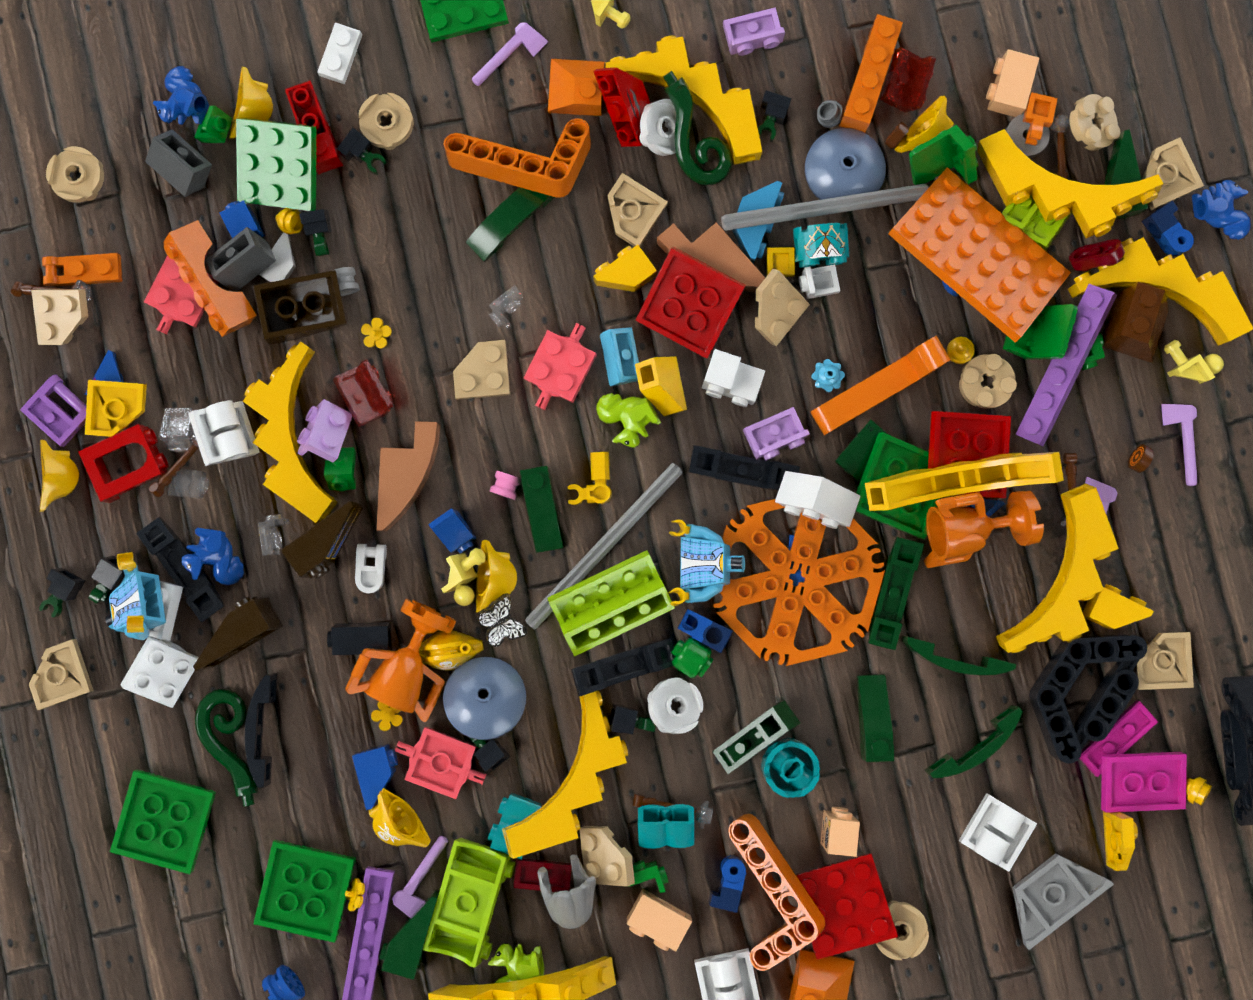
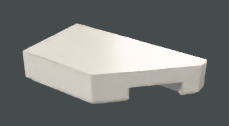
(284, 263)

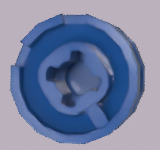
(283, 985)

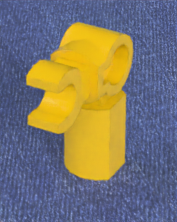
(600, 472)

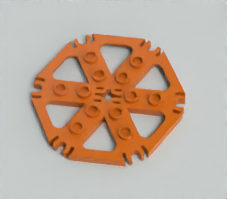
(814, 597)

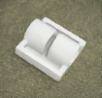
(223, 432)
(160, 671)
(997, 832)
(727, 976)

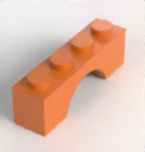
(871, 73)
(225, 309)

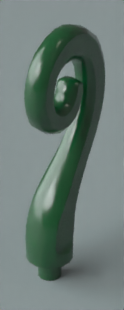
(683, 103)
(239, 769)

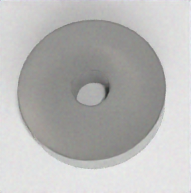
(1017, 128)

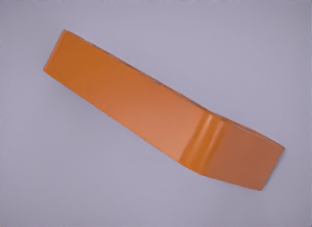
(521, 168)
(881, 385)
(778, 893)

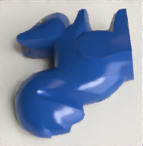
(185, 98)
(1217, 209)
(214, 550)

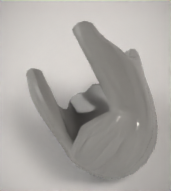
(571, 907)

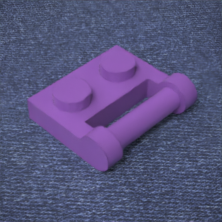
(51, 416)

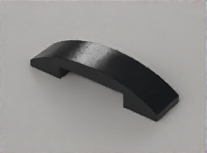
(738, 468)
(169, 549)
(623, 666)
(259, 765)

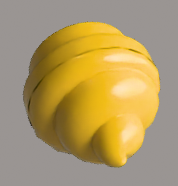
(289, 221)
(960, 350)
(1197, 790)

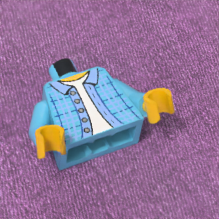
(704, 564)
(136, 602)

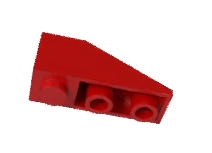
(309, 112)

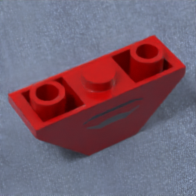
(625, 102)

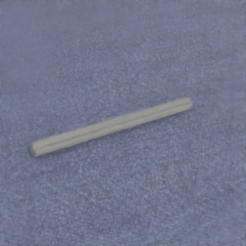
(822, 207)
(608, 541)

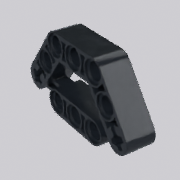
(1093, 711)
(1238, 743)

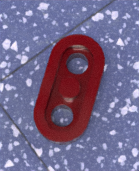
(1097, 255)

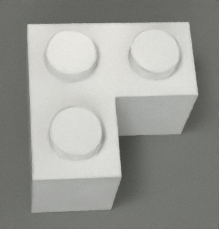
(732, 379)
(817, 499)

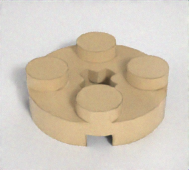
(385, 105)
(1106, 127)
(84, 187)
(994, 367)
(917, 932)

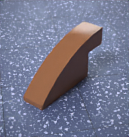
(715, 250)
(405, 474)

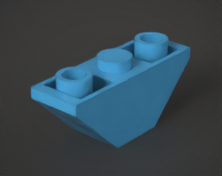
(751, 237)

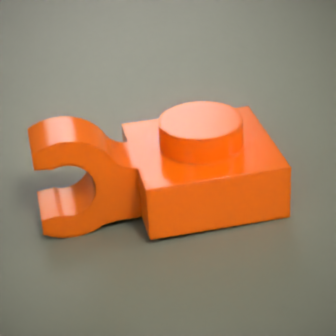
(1039, 114)

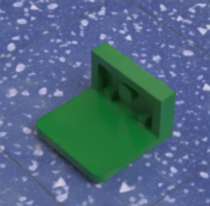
(947, 149)
(1047, 334)

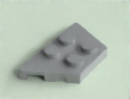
(1053, 896)

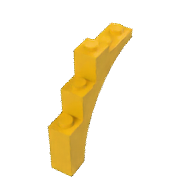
(729, 111)
(1055, 196)
(1206, 297)
(278, 438)
(963, 478)
(1059, 612)
(581, 787)
(569, 984)

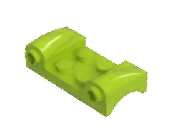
(468, 902)

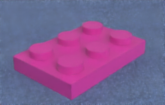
(1143, 782)

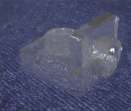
(507, 302)
(176, 429)
(189, 484)
(269, 538)

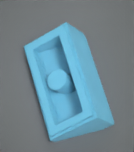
(620, 355)

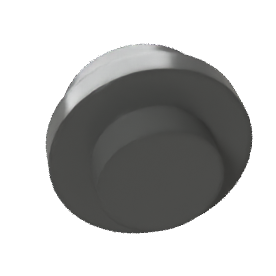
(830, 113)

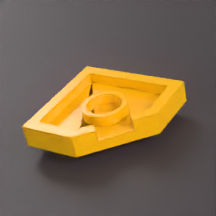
(113, 406)
(1120, 838)

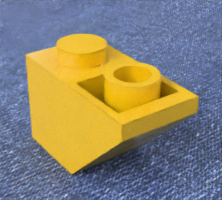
(627, 272)
(661, 384)
(1114, 610)

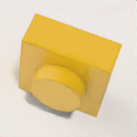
(782, 260)

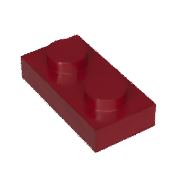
(527, 874)

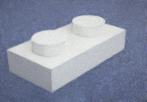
(339, 53)
(171, 597)

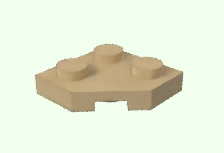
(1175, 170)
(634, 209)
(778, 307)
(58, 314)
(483, 372)
(1166, 663)
(60, 676)
(605, 857)

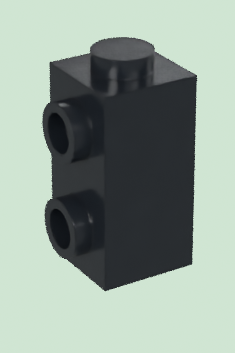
(355, 637)

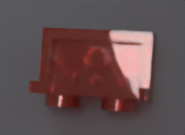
(907, 80)
(364, 393)

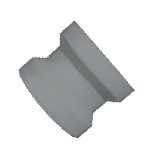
(346, 280)

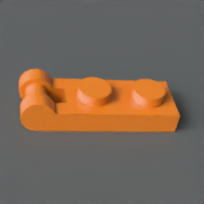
(88, 268)

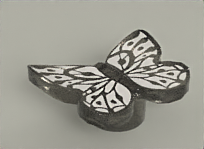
(500, 622)

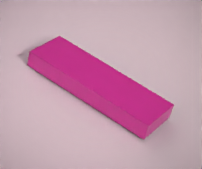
(1125, 733)

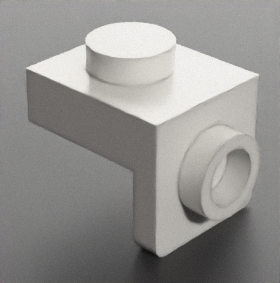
(819, 281)

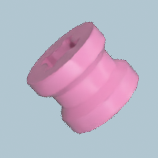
(505, 485)

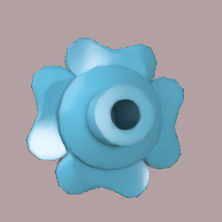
(828, 375)

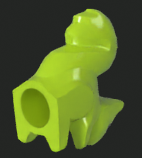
(632, 412)
(518, 964)

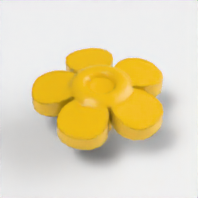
(376, 333)
(386, 714)
(355, 894)

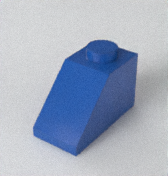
(453, 531)
(374, 771)

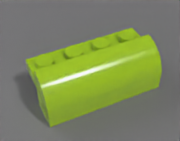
(610, 603)

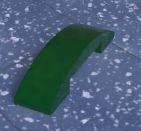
(505, 220)
(894, 593)
(988, 665)
(1004, 725)

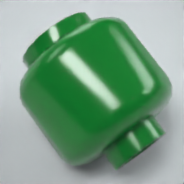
(691, 657)

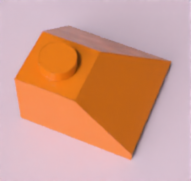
(574, 87)
(821, 978)

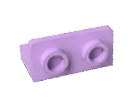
(753, 32)
(324, 431)
(775, 433)

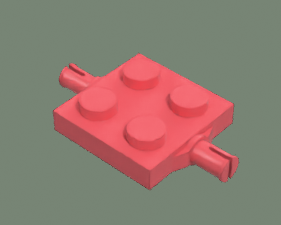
(174, 297)
(560, 366)
(440, 762)

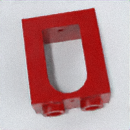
(109, 490)

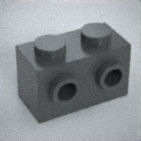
(178, 162)
(240, 259)

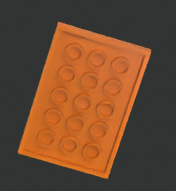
(980, 254)

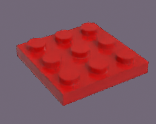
(690, 302)
(968, 438)
(851, 904)

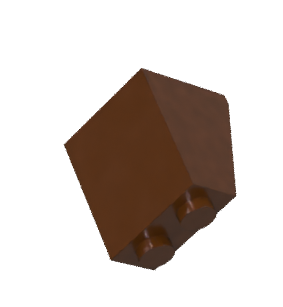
(1136, 321)

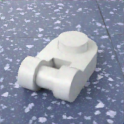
(370, 578)

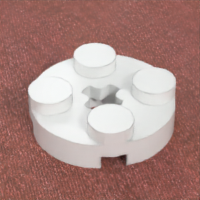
(651, 127)
(660, 706)

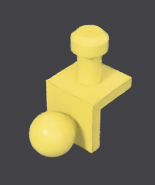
(605, 9)
(1195, 367)
(461, 574)

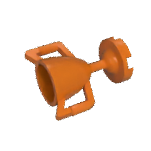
(960, 531)
(400, 674)

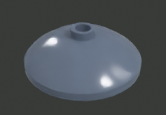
(829, 175)
(490, 716)

